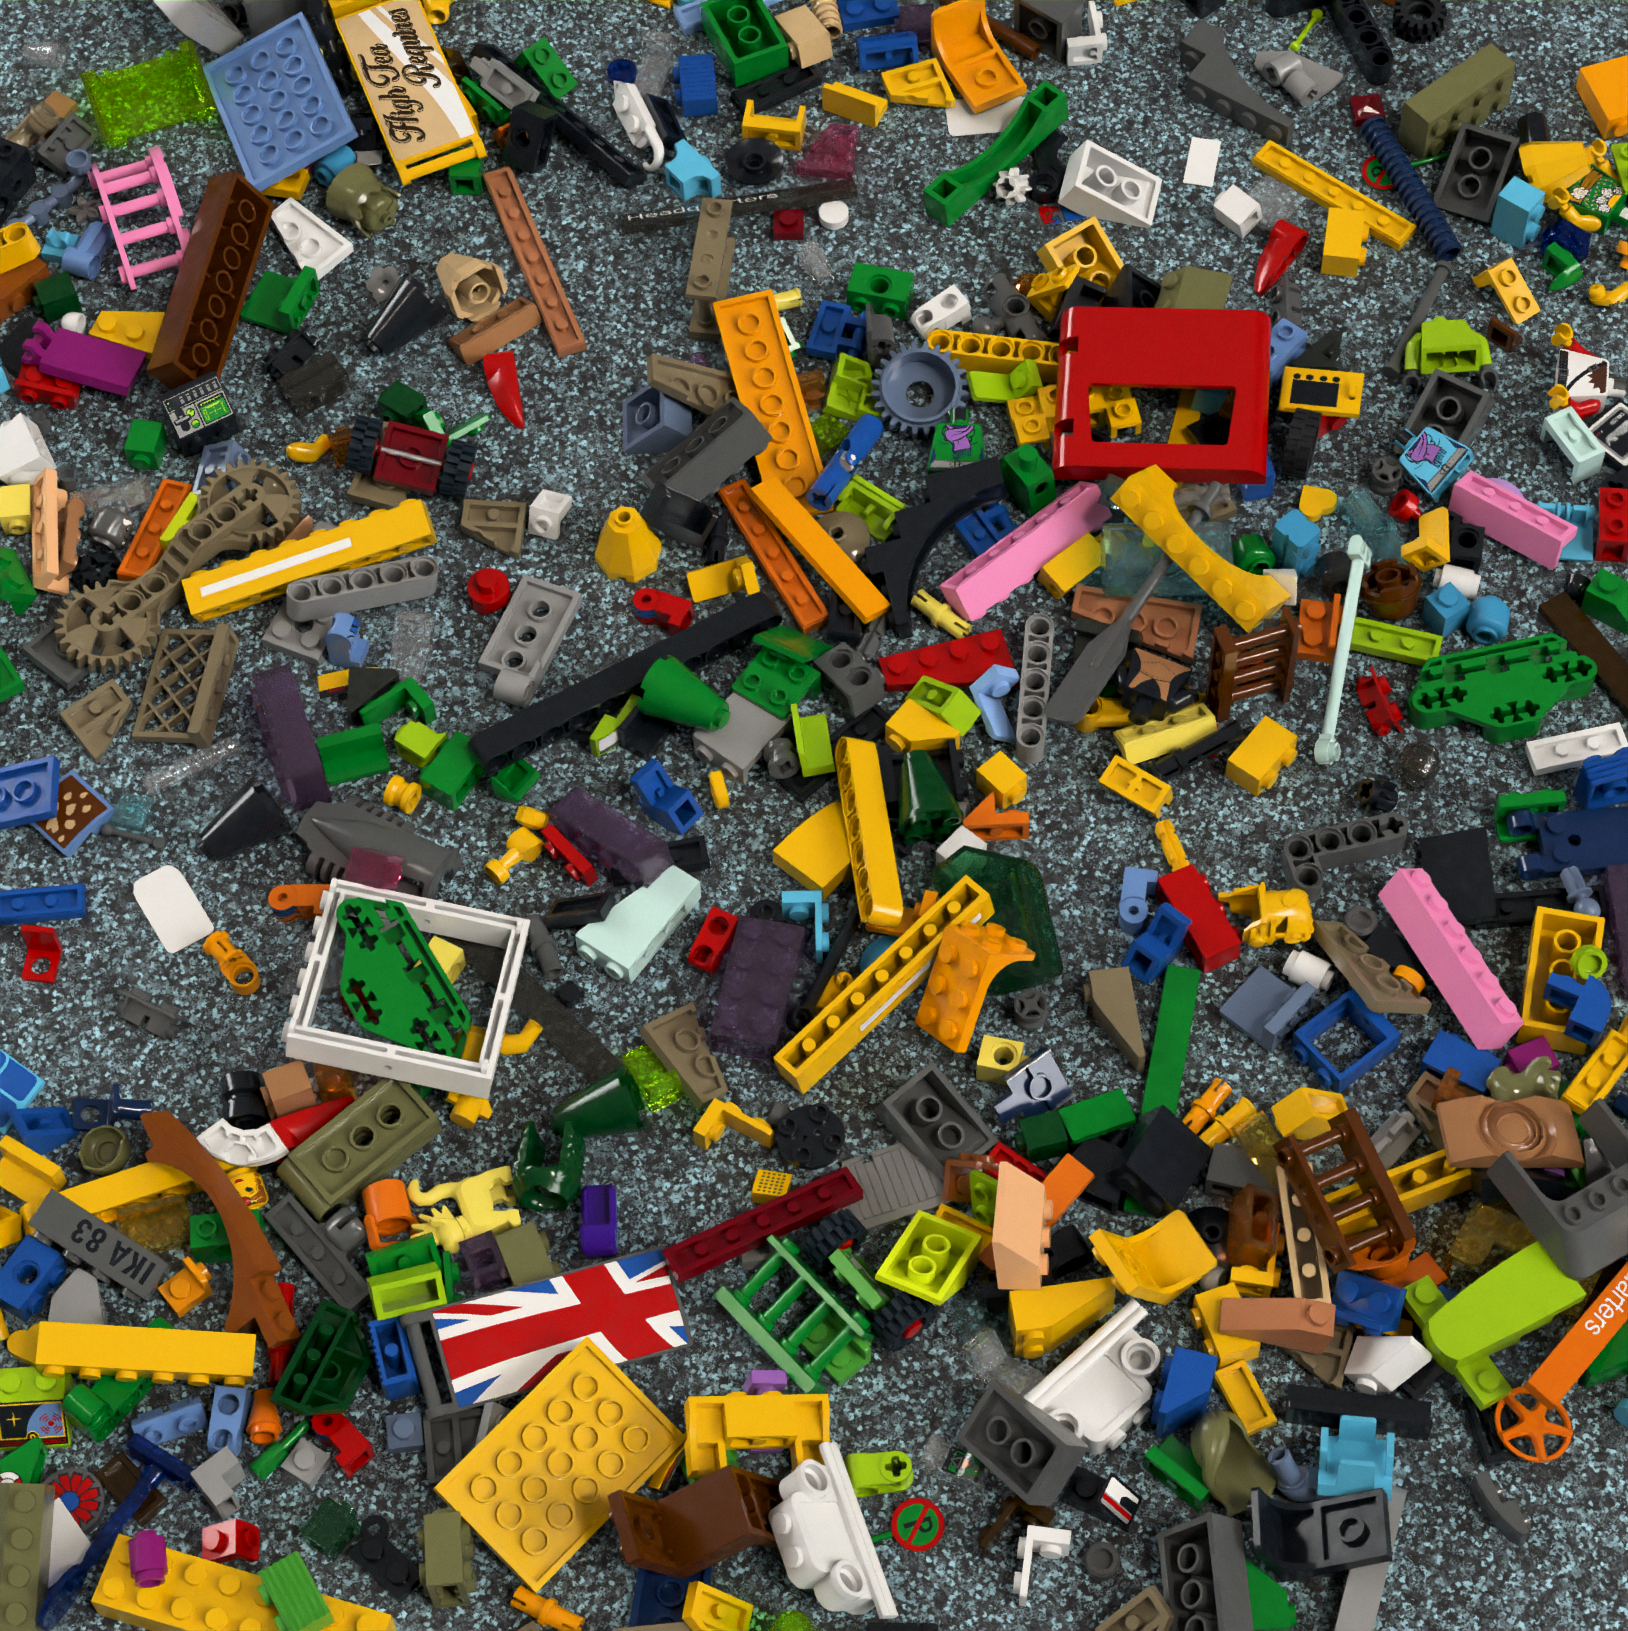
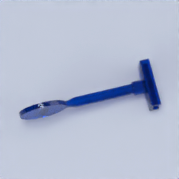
(158, 1466)

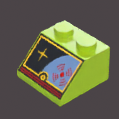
(33, 1408)

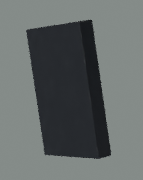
(1462, 873)

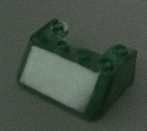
(1019, 907)

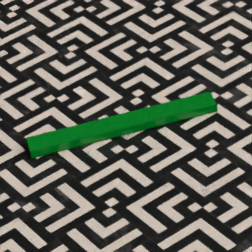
(1169, 1049)

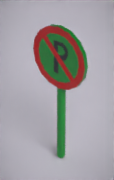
(1376, 178)
(915, 1525)

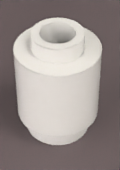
(1460, 577)
(1309, 968)

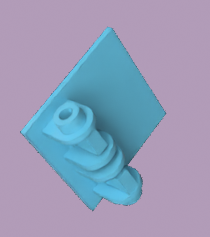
(1582, 517)

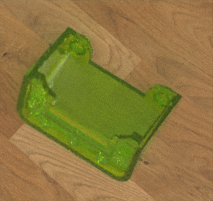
(149, 95)

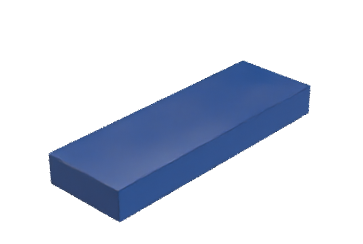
(42, 904)

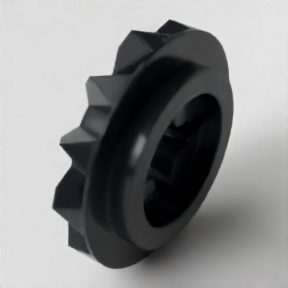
(83, 571)

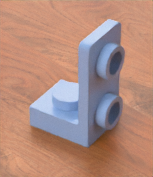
(987, 693)

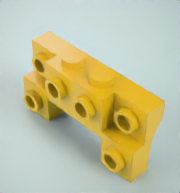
(1034, 415)
(753, 1423)

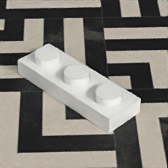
(1573, 748)

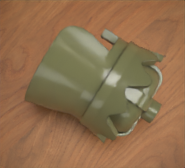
(362, 199)

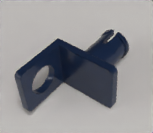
(109, 1110)

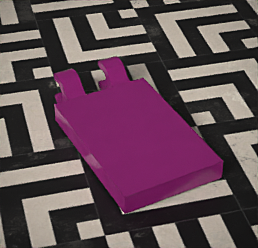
(84, 359)

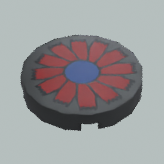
(81, 1495)

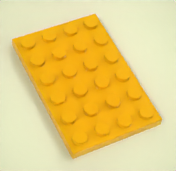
(547, 1467)

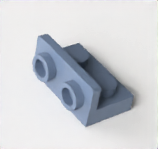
(215, 457)

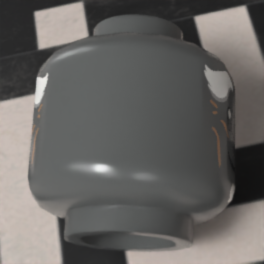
(111, 527)

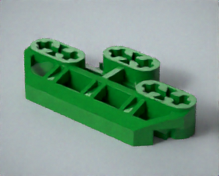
(1503, 703)
(398, 995)

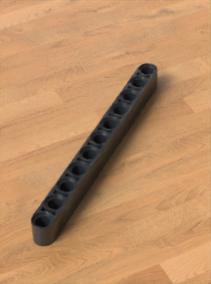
(613, 686)

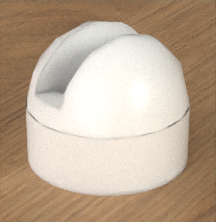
(74, 322)

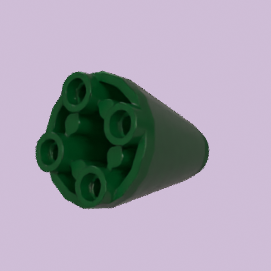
(925, 801)

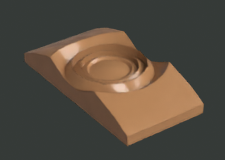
(1534, 1130)

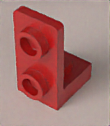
(1613, 525)

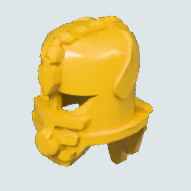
(1272, 914)

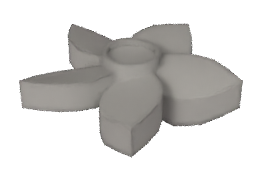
(85, 210)

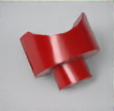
(488, 591)

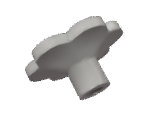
(376, 282)

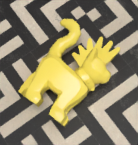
(475, 1200)

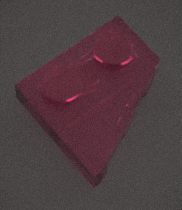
(832, 154)

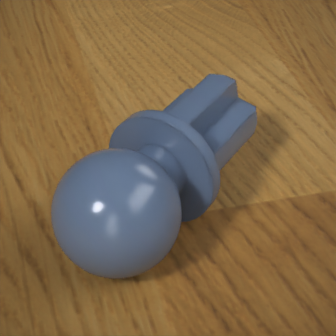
(1579, 892)

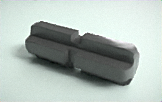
(875, 630)

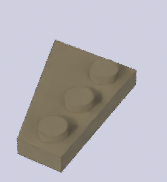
(682, 1047)

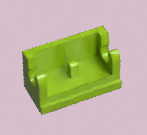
(872, 506)

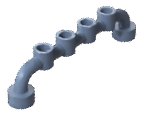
(78, 164)

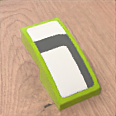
(607, 733)

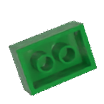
(744, 38)

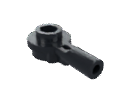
(772, 911)

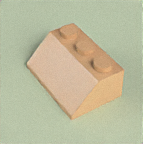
(1020, 1230)

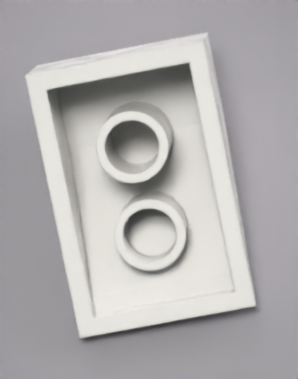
(1109, 187)

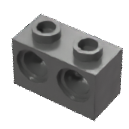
(850, 679)

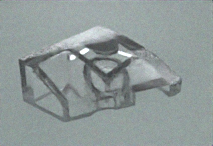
(123, 492)

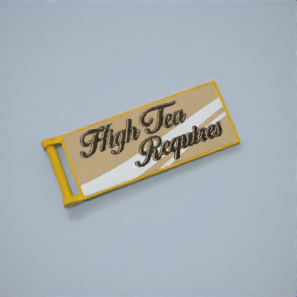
(409, 87)

